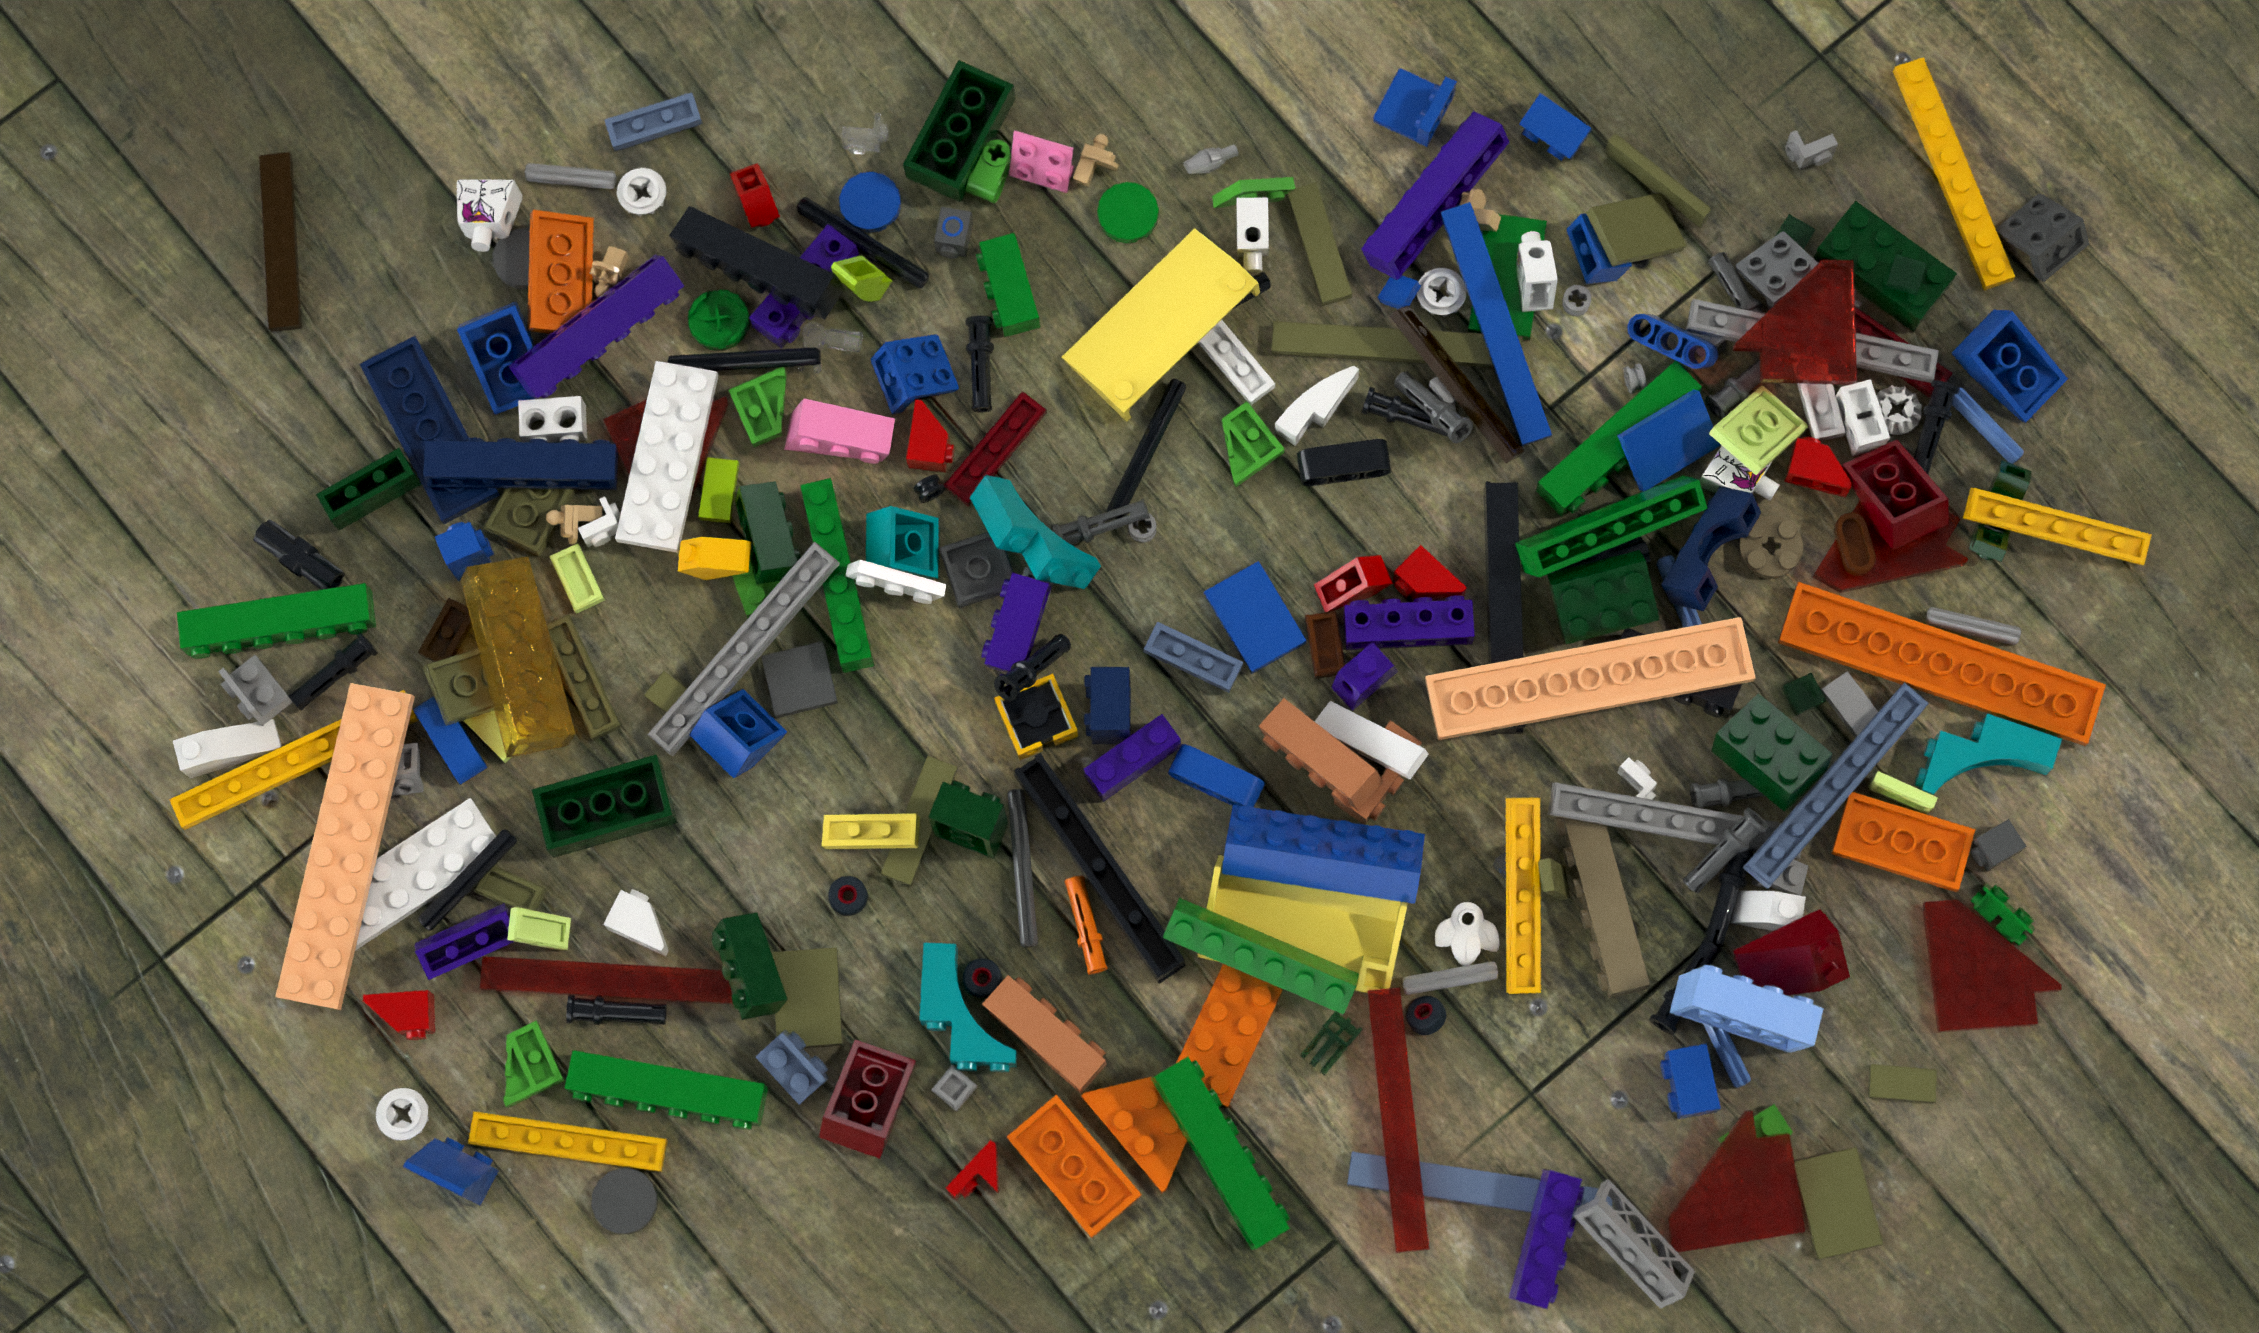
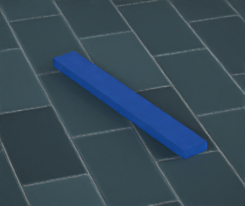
(1496, 324)

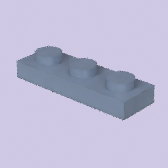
(653, 121)
(1193, 657)

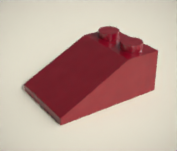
(1897, 494)
(1796, 957)
(866, 1099)

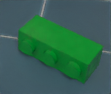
(1007, 285)

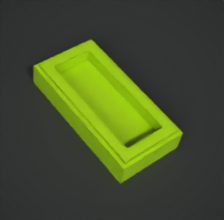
(718, 490)

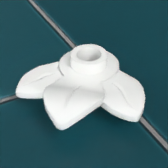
(1467, 939)

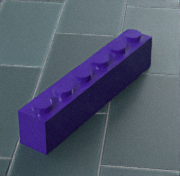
(1438, 188)
(596, 327)

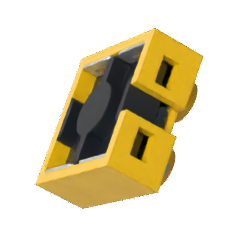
(1037, 717)

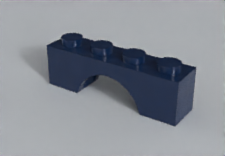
(1728, 517)

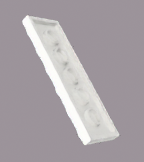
(666, 456)
(422, 868)

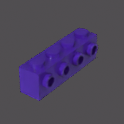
(783, 322)
(1409, 623)
(1545, 1239)

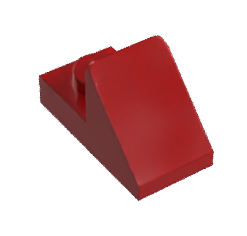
(983, 1165)

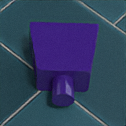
(1364, 676)

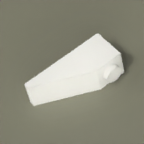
(225, 747)

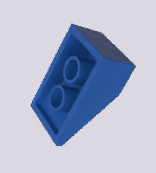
(494, 344)
(2010, 364)
(453, 1169)

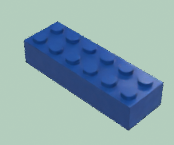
(1323, 853)

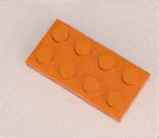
(558, 268)
(1903, 841)
(1230, 1029)
(1074, 1166)

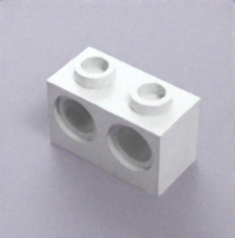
(553, 412)
(1862, 417)

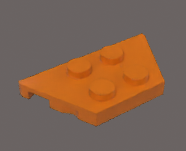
(1141, 1125)

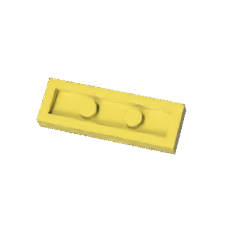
(871, 831)

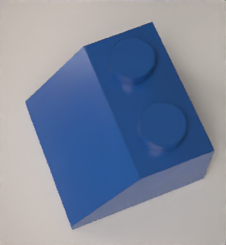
(737, 732)

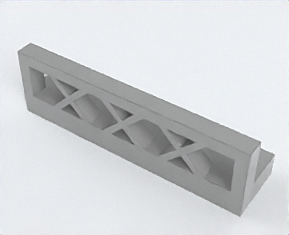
(1633, 1250)

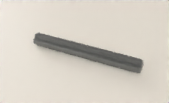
(1022, 868)

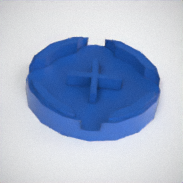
(870, 202)

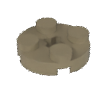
(1785, 558)

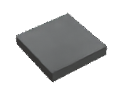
(975, 568)
(799, 679)

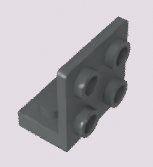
(2046, 234)
(1776, 267)

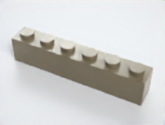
(1604, 906)

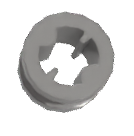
(1582, 293)
(1634, 378)
(1142, 538)

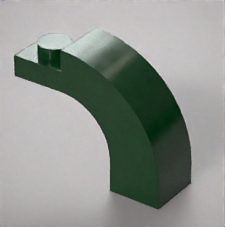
(1990, 541)

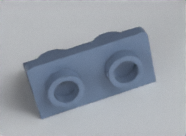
(793, 1066)

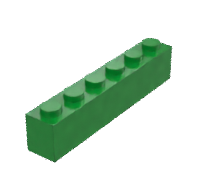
(1602, 453)
(1611, 526)
(839, 591)
(276, 620)
(1261, 956)
(667, 1089)
(1220, 1153)

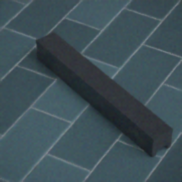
(1503, 577)
(1099, 868)

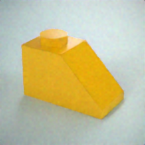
(714, 557)

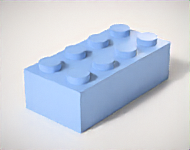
(1747, 1009)

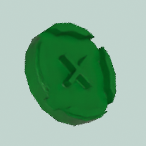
(1127, 212)
(718, 320)

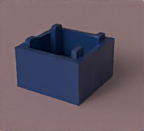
(1110, 704)

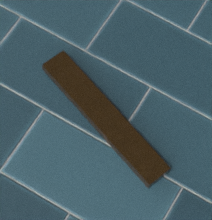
(280, 242)
(1457, 383)

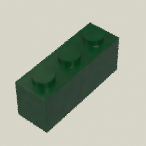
(368, 489)
(766, 527)
(749, 966)

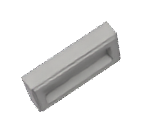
(1849, 703)

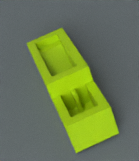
(861, 278)

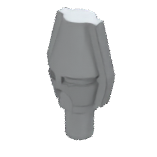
(1209, 159)

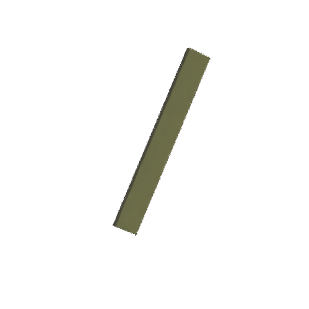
(1373, 343)

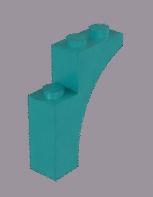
(1020, 531)
(1995, 744)
(943, 1006)

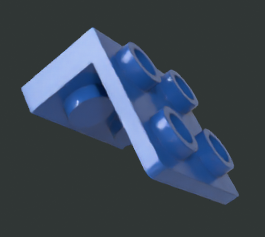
(1415, 106)
(913, 370)

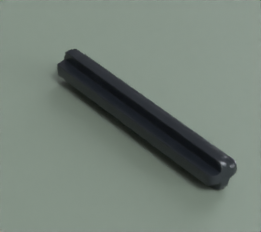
(467, 879)

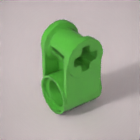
(989, 176)

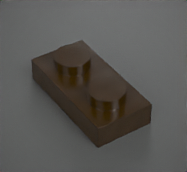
(447, 632)

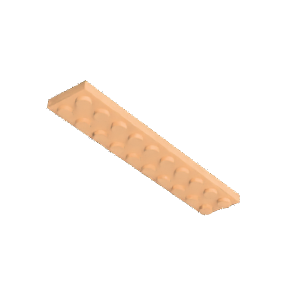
(1589, 678)
(345, 846)

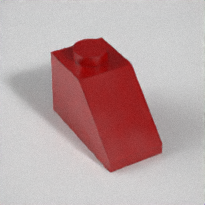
(755, 196)
(928, 442)
(1816, 468)
(1426, 577)
(1352, 582)
(406, 1012)

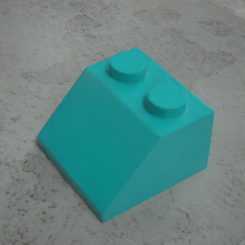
(903, 541)

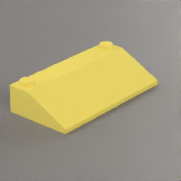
(1159, 321)
(1333, 925)

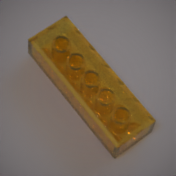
(517, 656)

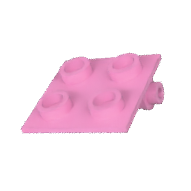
(1041, 161)

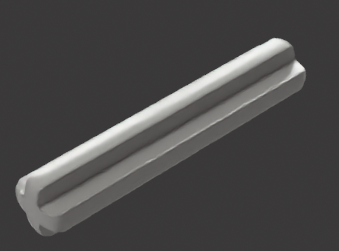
(570, 176)
(1973, 626)
(1450, 978)

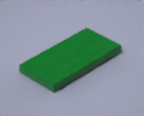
(1503, 254)

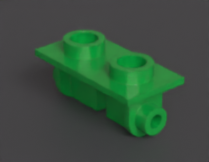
(2013, 921)

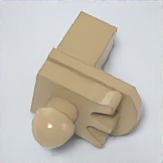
(1093, 156)
(1487, 219)
(609, 271)
(569, 518)

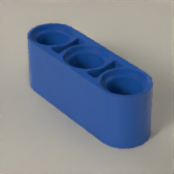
(1658, 338)
(451, 742)
(1215, 777)

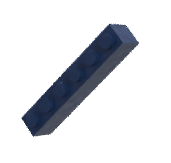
(521, 464)

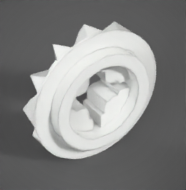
(640, 179)
(1434, 280)
(1896, 423)
(387, 1115)

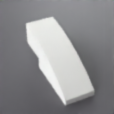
(1315, 405)

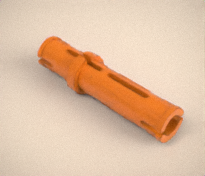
(1089, 937)

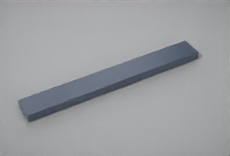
(1835, 785)
(1458, 1184)

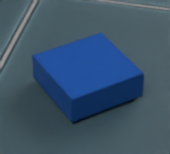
(1400, 292)

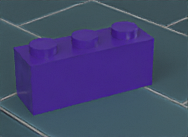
(1016, 622)
(1132, 757)
(464, 942)

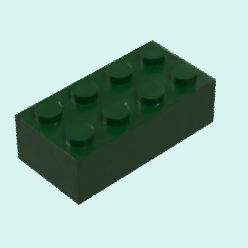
(958, 130)
(1873, 246)
(604, 806)

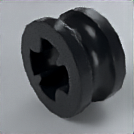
(929, 488)

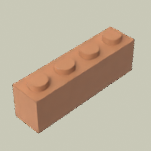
(1320, 754)
(1044, 1033)

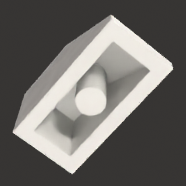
(1767, 909)
(636, 921)

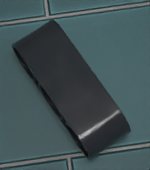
(1344, 462)

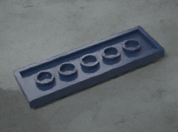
(418, 414)

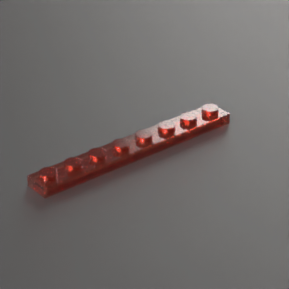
(605, 980)
(1398, 1120)

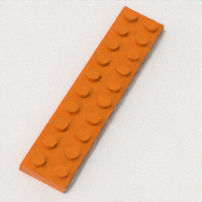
(1942, 663)

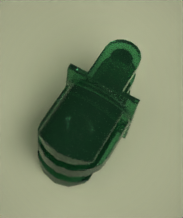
(1333, 1039)

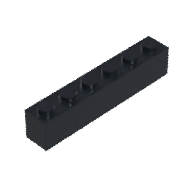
(757, 263)

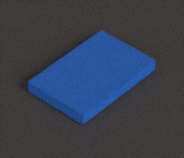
(1668, 440)
(1255, 617)

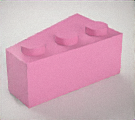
(839, 432)

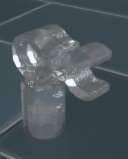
(843, 339)

